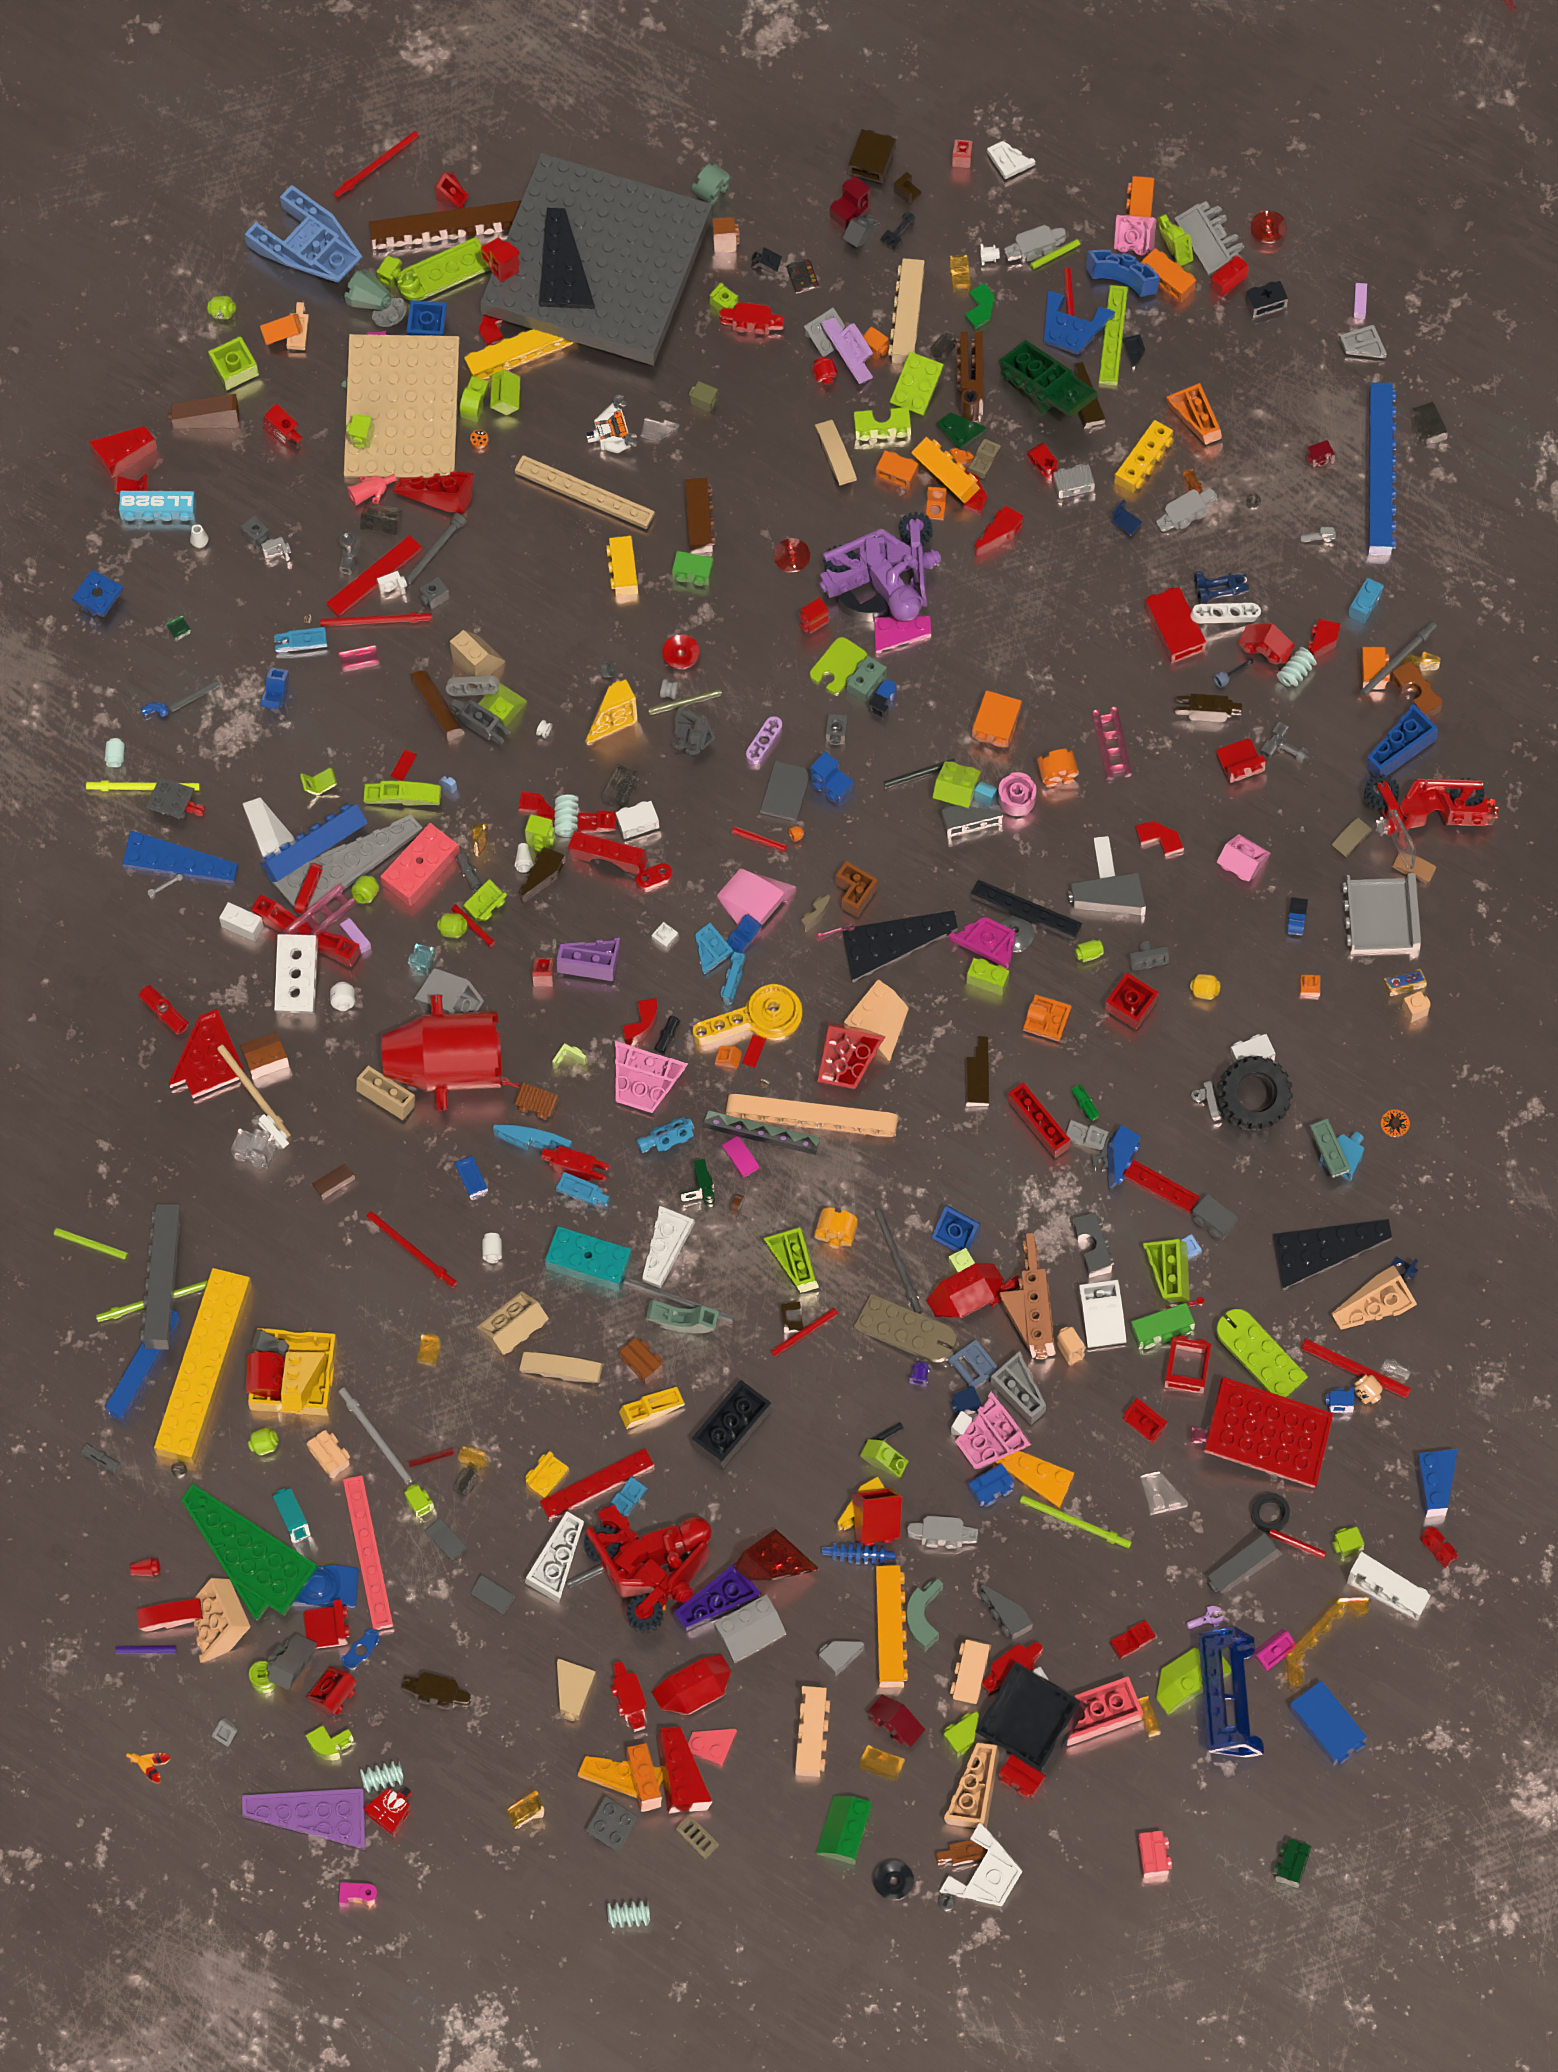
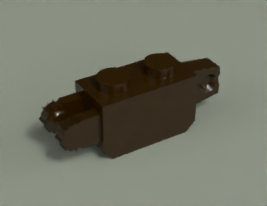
(1207, 707)
(436, 1690)

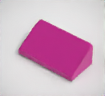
(1274, 1649)

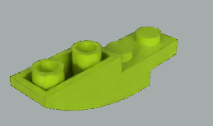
(402, 792)

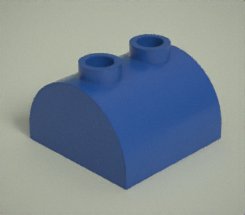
(426, 318)

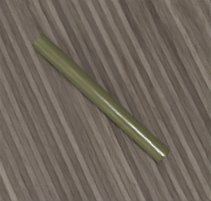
(685, 701)

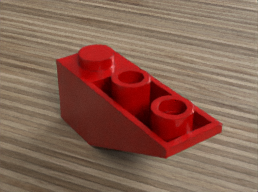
(1004, 528)

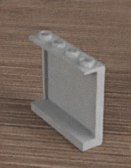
(1382, 914)

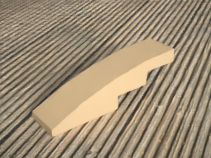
(835, 452)
(561, 1367)

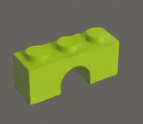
(868, 428)

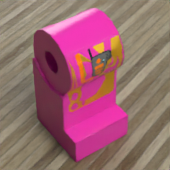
(357, 1893)

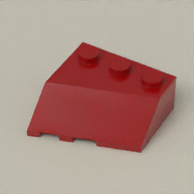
(847, 1054)

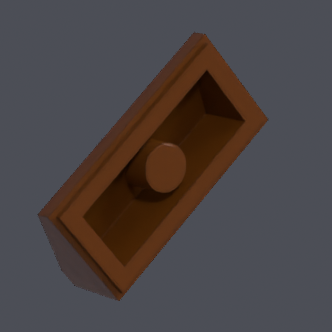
(334, 1181)

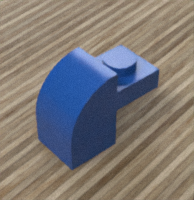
(276, 688)

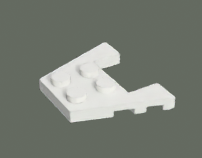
(994, 1875)

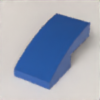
(744, 934)

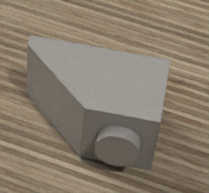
(839, 1655)

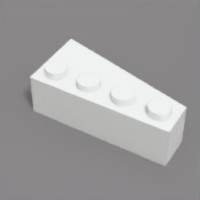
(554, 1562)

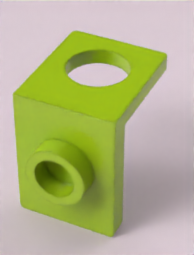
(320, 782)

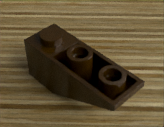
(546, 870)

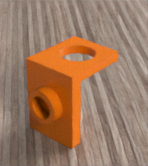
(936, 497)

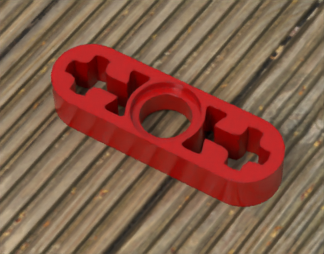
(308, 888)

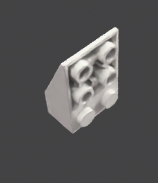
(1102, 1313)

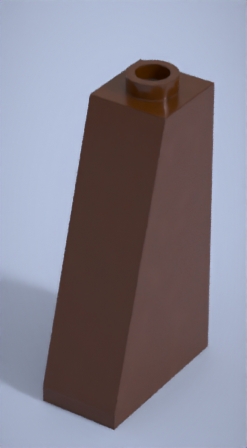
(206, 413)

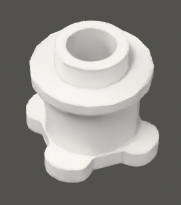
(989, 254)

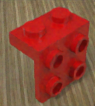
(1240, 760)
(327, 1625)

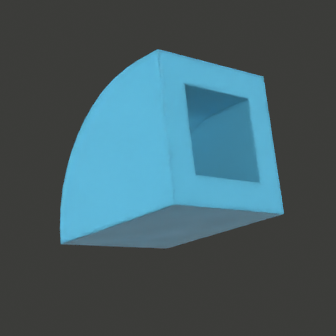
(985, 793)

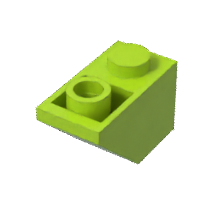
(884, 1457)
(962, 1736)

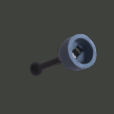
(1221, 679)

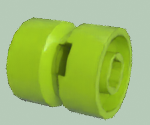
(259, 1677)

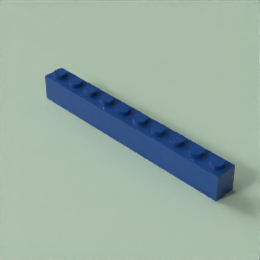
(1381, 468)

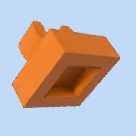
(1310, 985)

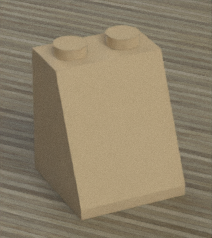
(474, 655)

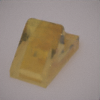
(525, 1810)

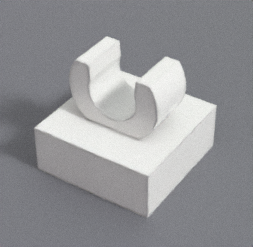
(664, 935)

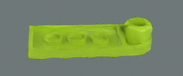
(442, 271)
(1259, 1353)

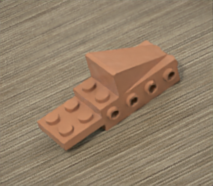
(1031, 1305)

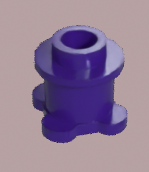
(919, 1374)

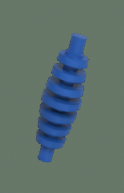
(850, 1552)

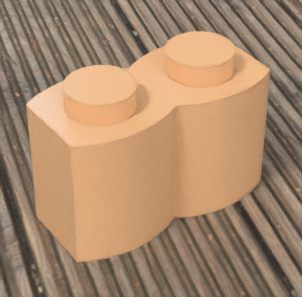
(1070, 1345)

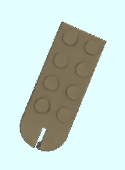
(906, 1330)

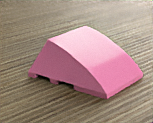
(753, 895)
(644, 1077)
(991, 1435)

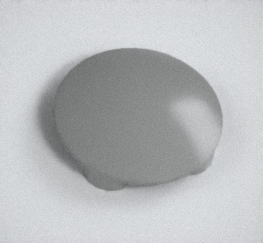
(390, 315)

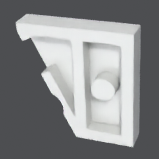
(1009, 160)
(267, 1125)

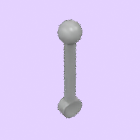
(152, 893)

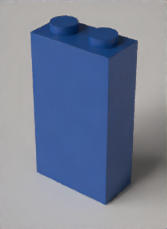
(1328, 1723)

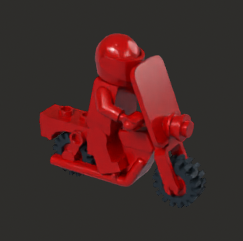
(638, 1562)

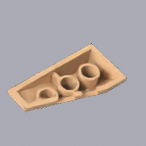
(1380, 1297)

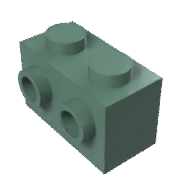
(866, 679)

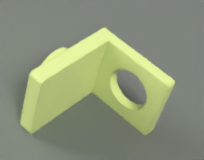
(572, 1052)

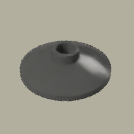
(1024, 936)

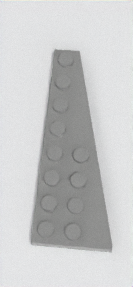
(350, 861)

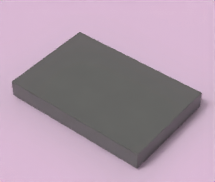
(785, 791)

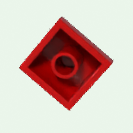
(265, 1374)
(332, 1691)

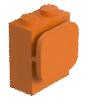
(996, 719)

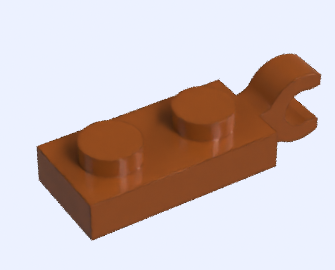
(962, 1853)

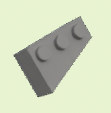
(1018, 1388)

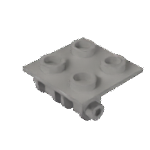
(818, 334)

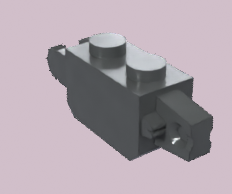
(480, 720)

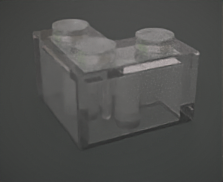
(254, 1148)

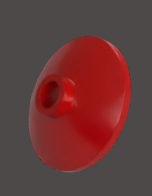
(680, 644)

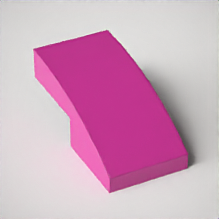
(740, 1156)

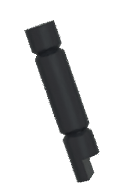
(889, 1432)

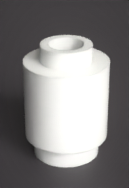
(492, 1247)

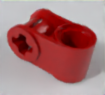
(1043, 460)

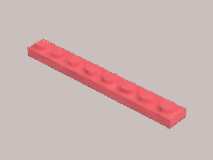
(368, 1553)

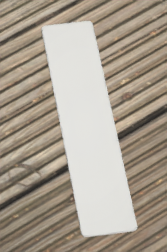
(1104, 857)

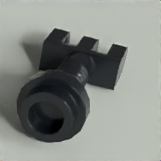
(908, 219)

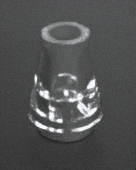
(1394, 1369)

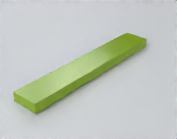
(1113, 336)

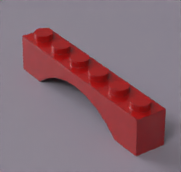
(334, 946)

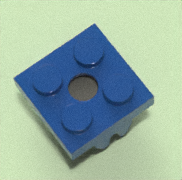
(97, 594)

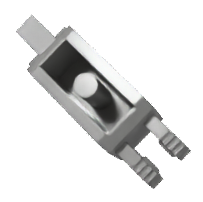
(1035, 243)
(1186, 509)
(942, 1532)

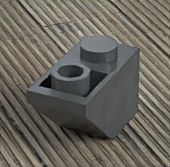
(861, 229)

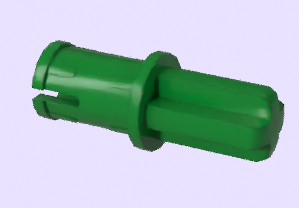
(1085, 1102)

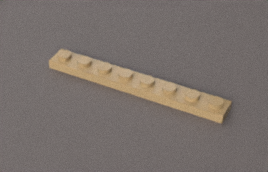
(584, 492)

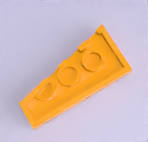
(1041, 1476)
(612, 1774)

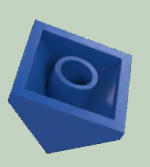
(956, 1230)

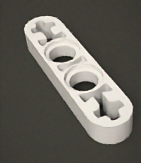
(1226, 616)

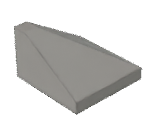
(225, 1731)

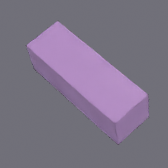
(1360, 300)
(355, 935)

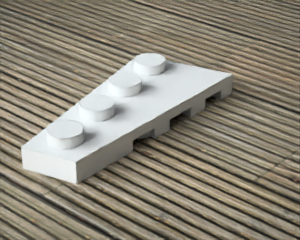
(667, 1242)

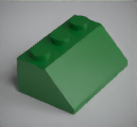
(844, 1828)

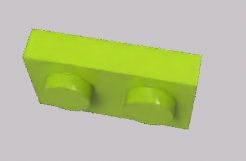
(484, 901)

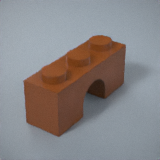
(1410, 678)

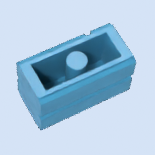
(1366, 600)

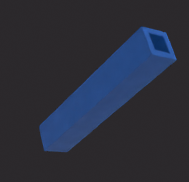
(137, 1376)

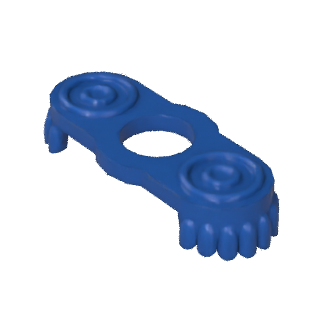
(369, 1640)

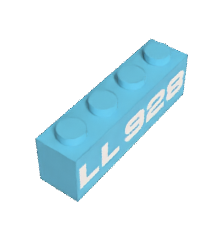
(157, 505)

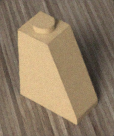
(574, 1688)

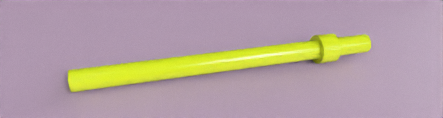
(106, 786)

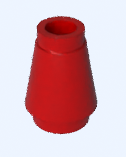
(145, 1567)

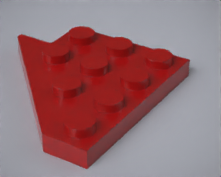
(201, 1062)

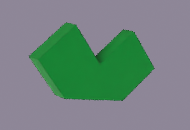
(982, 313)

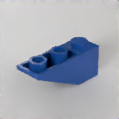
(1119, 1151)

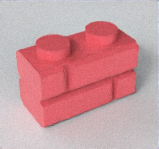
(1153, 1854)

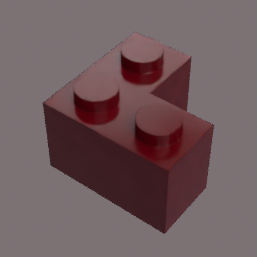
(852, 204)
(896, 1719)

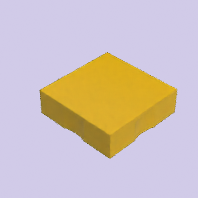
(321, 1394)

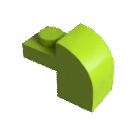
(472, 399)
(328, 1747)

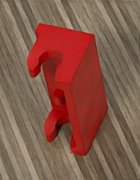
(1145, 1420)

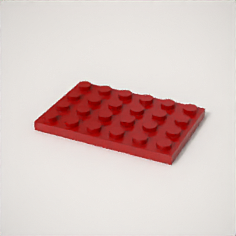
(1268, 1432)

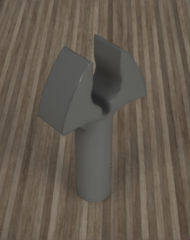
(1103, 1155)

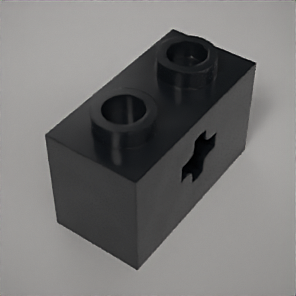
(1266, 299)

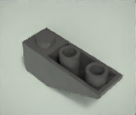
(1010, 1614)

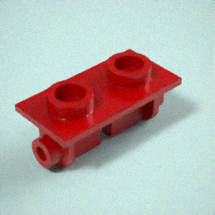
(1443, 1552)

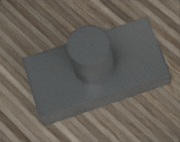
(1149, 957)
(267, 1343)

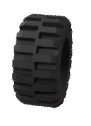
(1277, 1082)

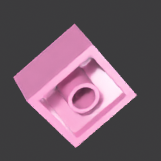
(1243, 857)

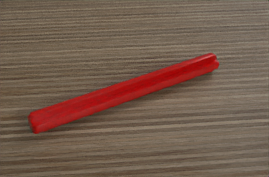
(1354, 1367)

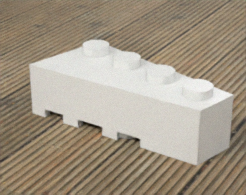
(1388, 1587)

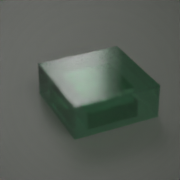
(178, 628)

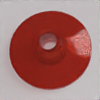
(1268, 220)
(795, 561)

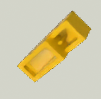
(651, 1407)

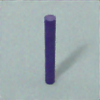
(160, 1649)

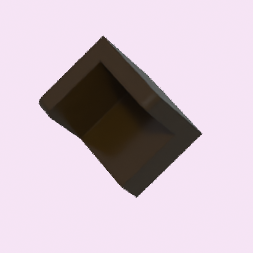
(905, 189)
(791, 1317)

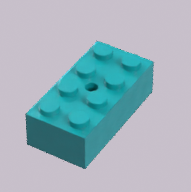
(606, 1263)

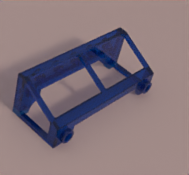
(1218, 1734)

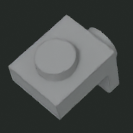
(276, 546)

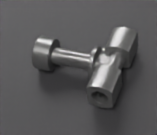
(350, 547)
(1278, 742)

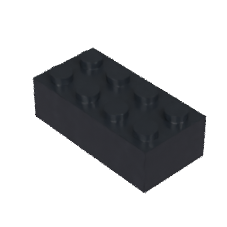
(731, 1424)

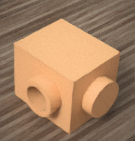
(1416, 1006)

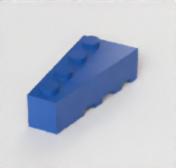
(1403, 742)

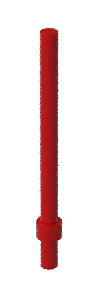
(349, 184)
(412, 617)
(439, 1272)

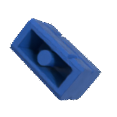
(991, 1485)

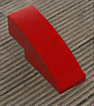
(169, 1614)

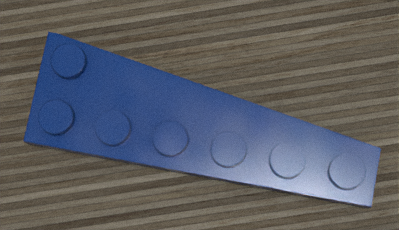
(165, 857)

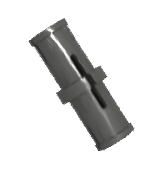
(468, 871)
(100, 1458)

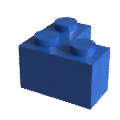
(829, 779)

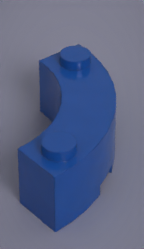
(1123, 269)

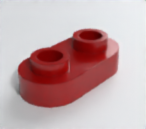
(655, 877)

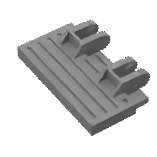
(1207, 236)

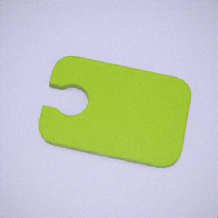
(840, 661)

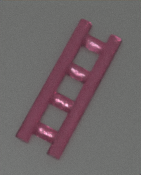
(1103, 736)
(321, 905)

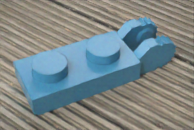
(301, 640)

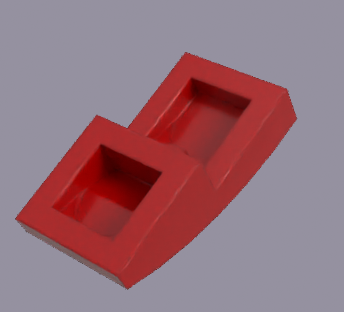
(596, 822)
(1133, 1639)

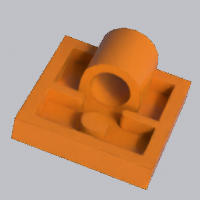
(1047, 1018)

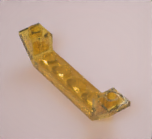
(1353, 1606)

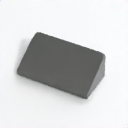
(492, 1594)

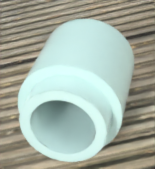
(114, 752)

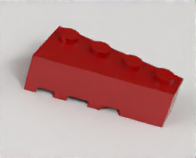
(681, 1776)

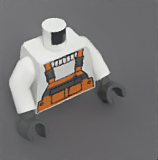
(612, 429)

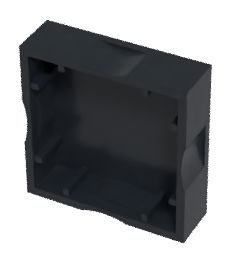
(1031, 1718)

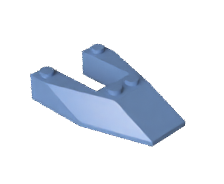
(314, 246)

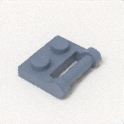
(978, 1360)

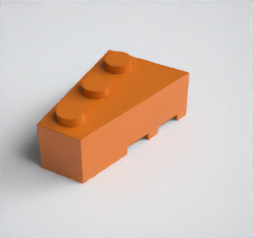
(1195, 412)

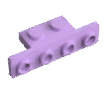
(851, 347)

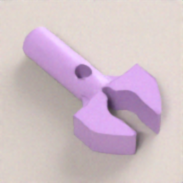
(1207, 1618)

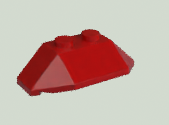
(966, 1291)
(694, 1686)

